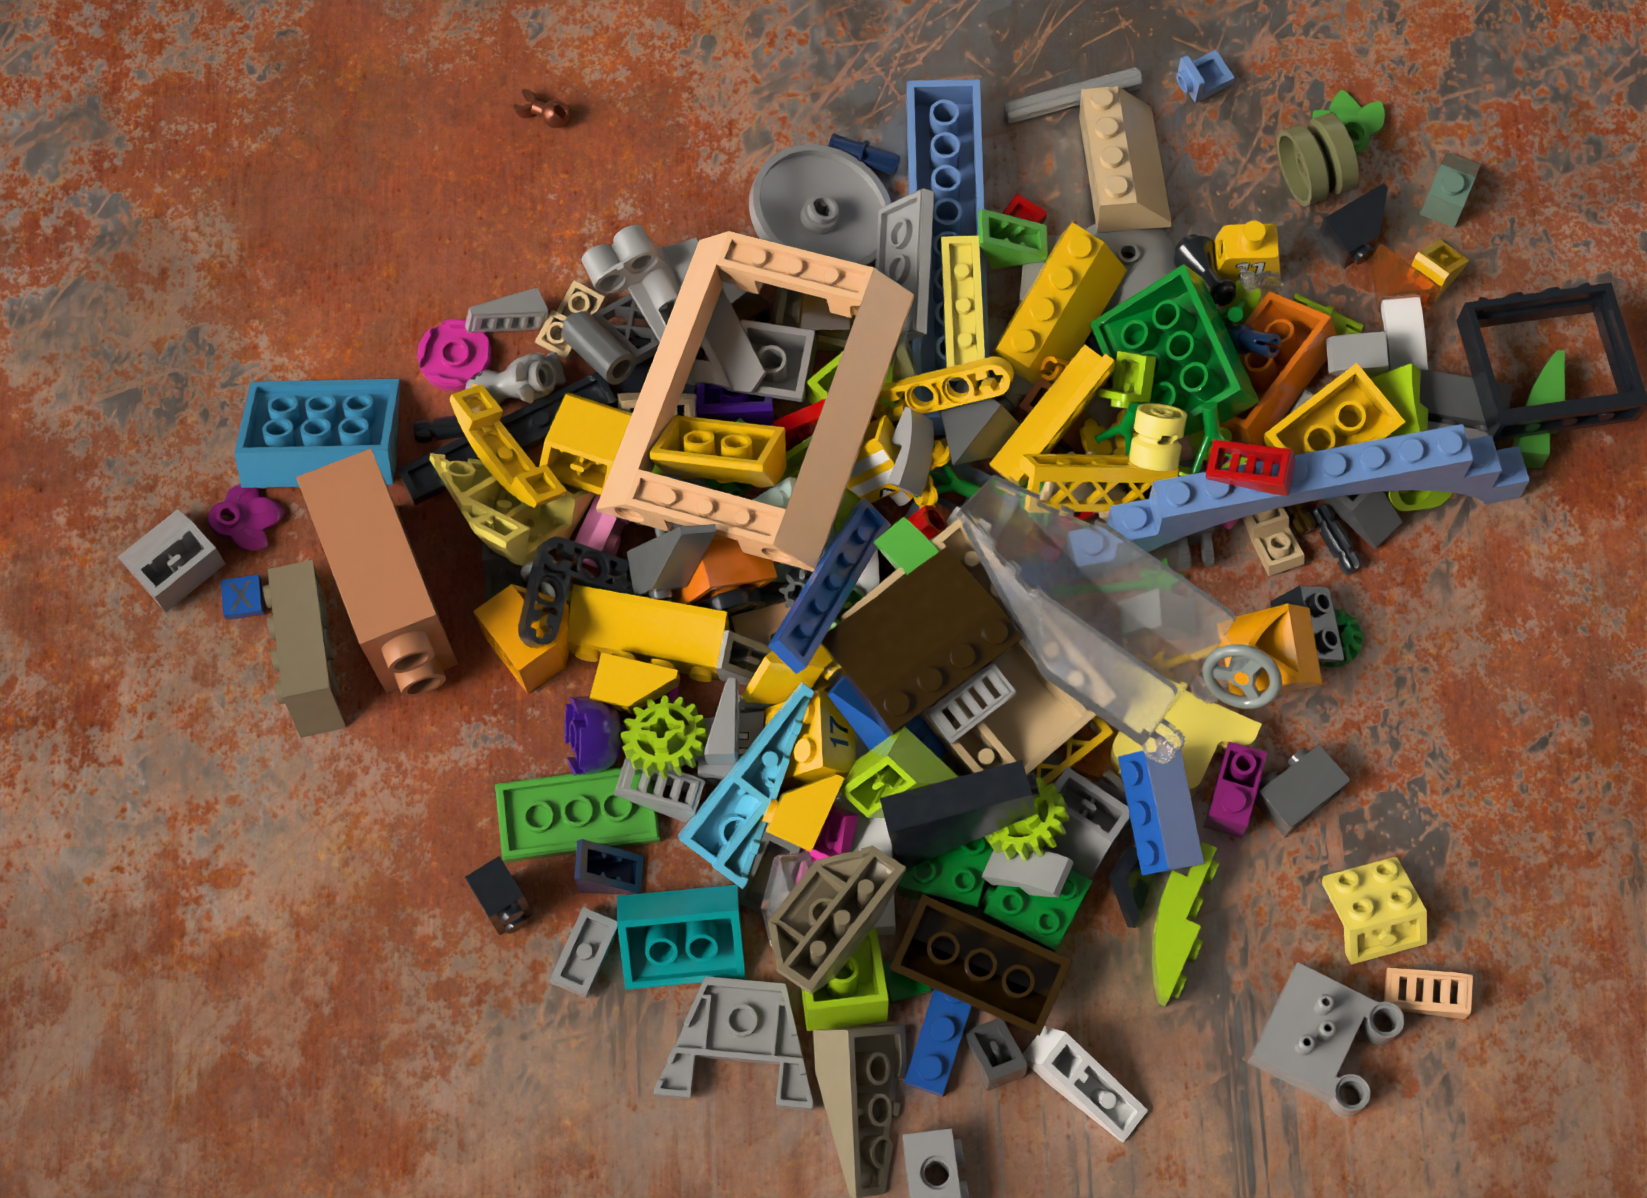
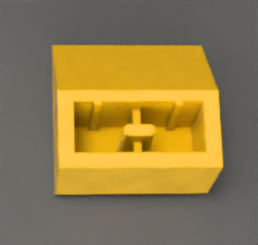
(584, 442)

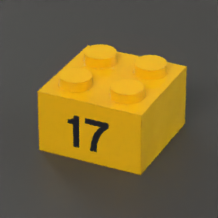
(823, 744)

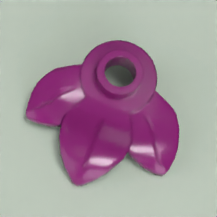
(251, 517)

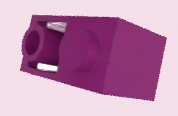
(1235, 790)

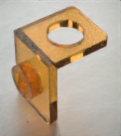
(1094, 763)

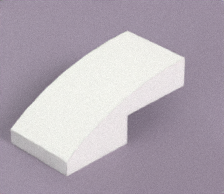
(1404, 332)

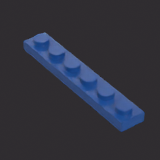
(829, 586)

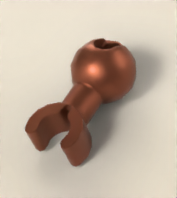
(553, 113)

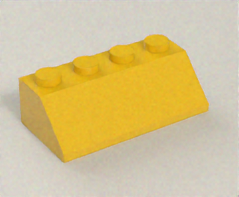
(1061, 303)
(646, 628)

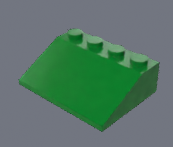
(1190, 343)

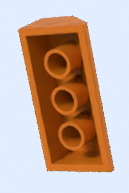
(1284, 377)

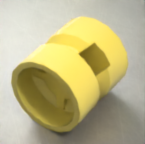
(1157, 442)

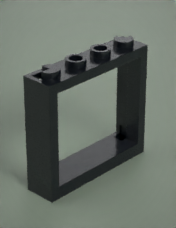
(1562, 415)

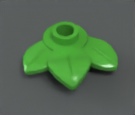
(1358, 121)

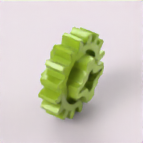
(664, 736)
(1036, 830)

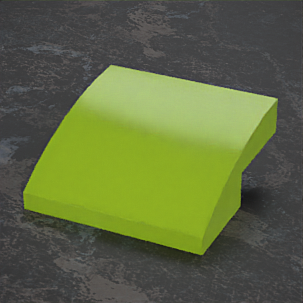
(1403, 392)

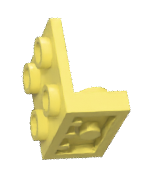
(1377, 909)

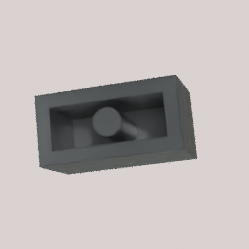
(1301, 789)

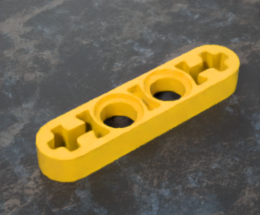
(943, 394)

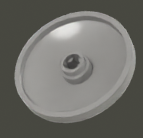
(819, 202)

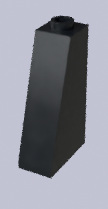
(957, 811)

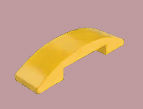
(498, 450)

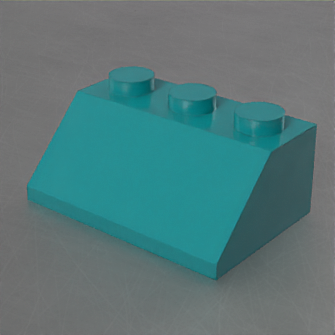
(680, 936)

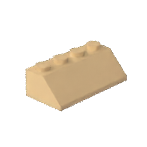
(1122, 161)

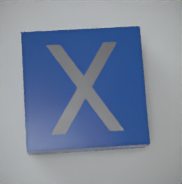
(242, 597)

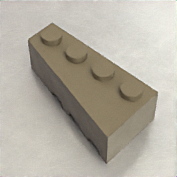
(303, 648)

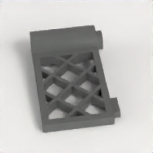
(604, 343)

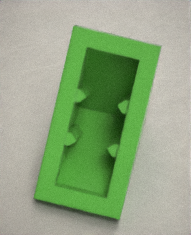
(1011, 240)

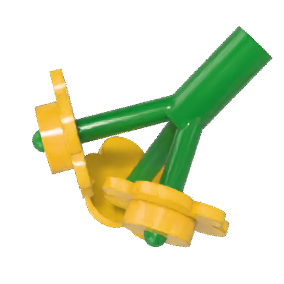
(1097, 437)
(952, 482)

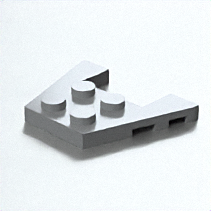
(739, 1024)

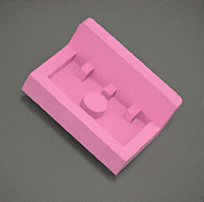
(600, 532)

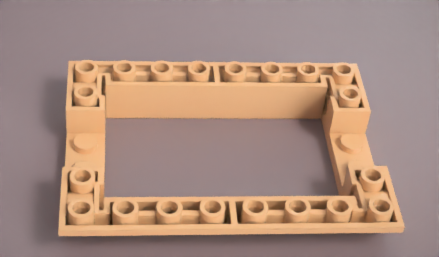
(778, 534)

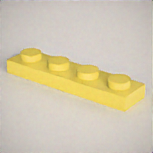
(962, 300)

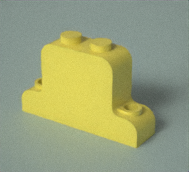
(1206, 732)

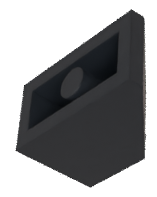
(1355, 228)

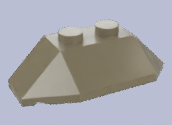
(831, 914)

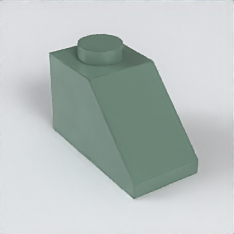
(1450, 189)

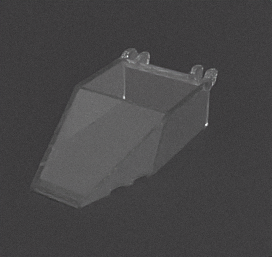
(1097, 612)

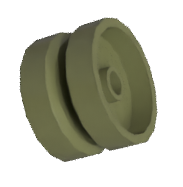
(1317, 159)

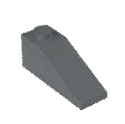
(668, 560)

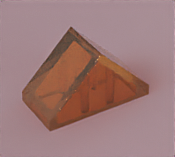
(1398, 279)

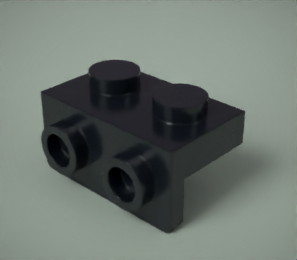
(1322, 616)

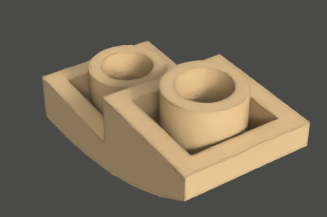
(576, 299)
(1274, 540)

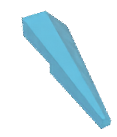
(730, 820)

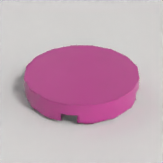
(453, 355)

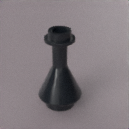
(1199, 256)

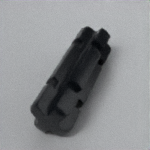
(442, 428)
(1337, 539)

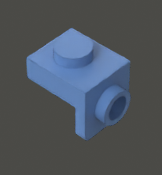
(1203, 76)

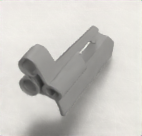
(654, 281)

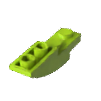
(1173, 934)

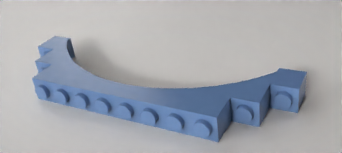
(1414, 461)

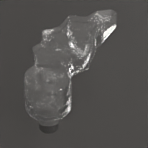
(1266, 281)

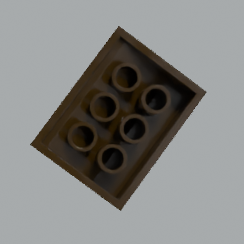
(919, 640)

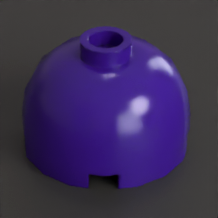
(593, 735)

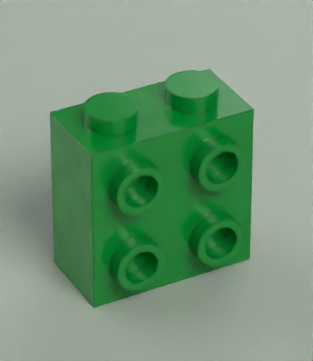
(951, 877)
(1036, 917)

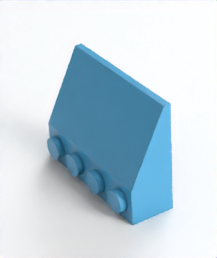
(314, 423)

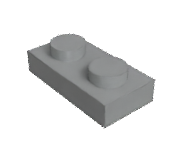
(584, 952)

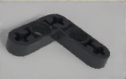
(559, 576)

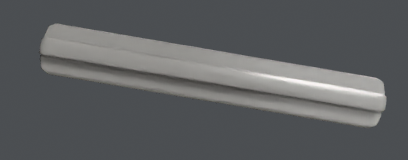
(1068, 95)

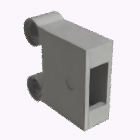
(1313, 1033)

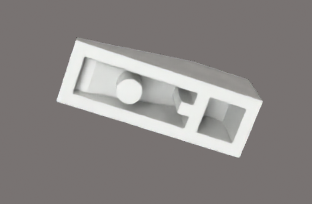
(1084, 1082)

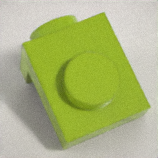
(1131, 379)

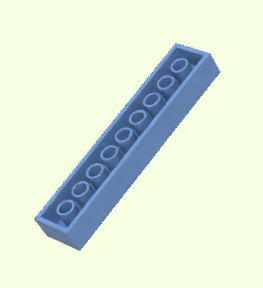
(946, 159)

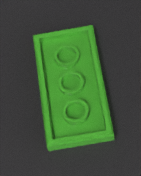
(553, 812)

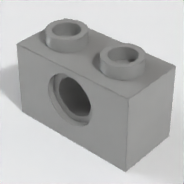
(930, 1149)

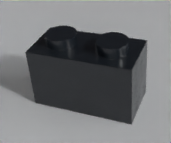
(499, 896)

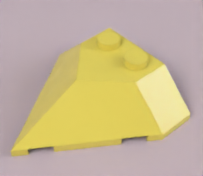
(502, 519)

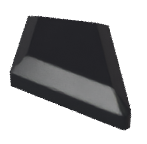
(1130, 886)

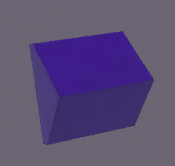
(719, 404)

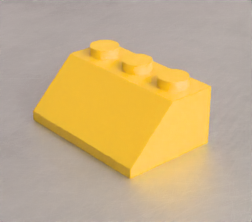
(1339, 415)
(721, 451)

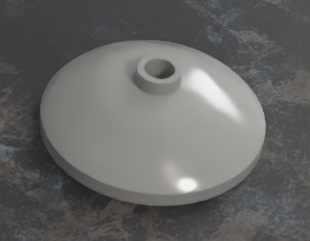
(1151, 261)

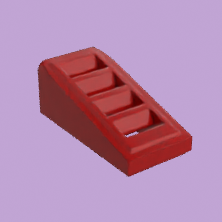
(1264, 482)

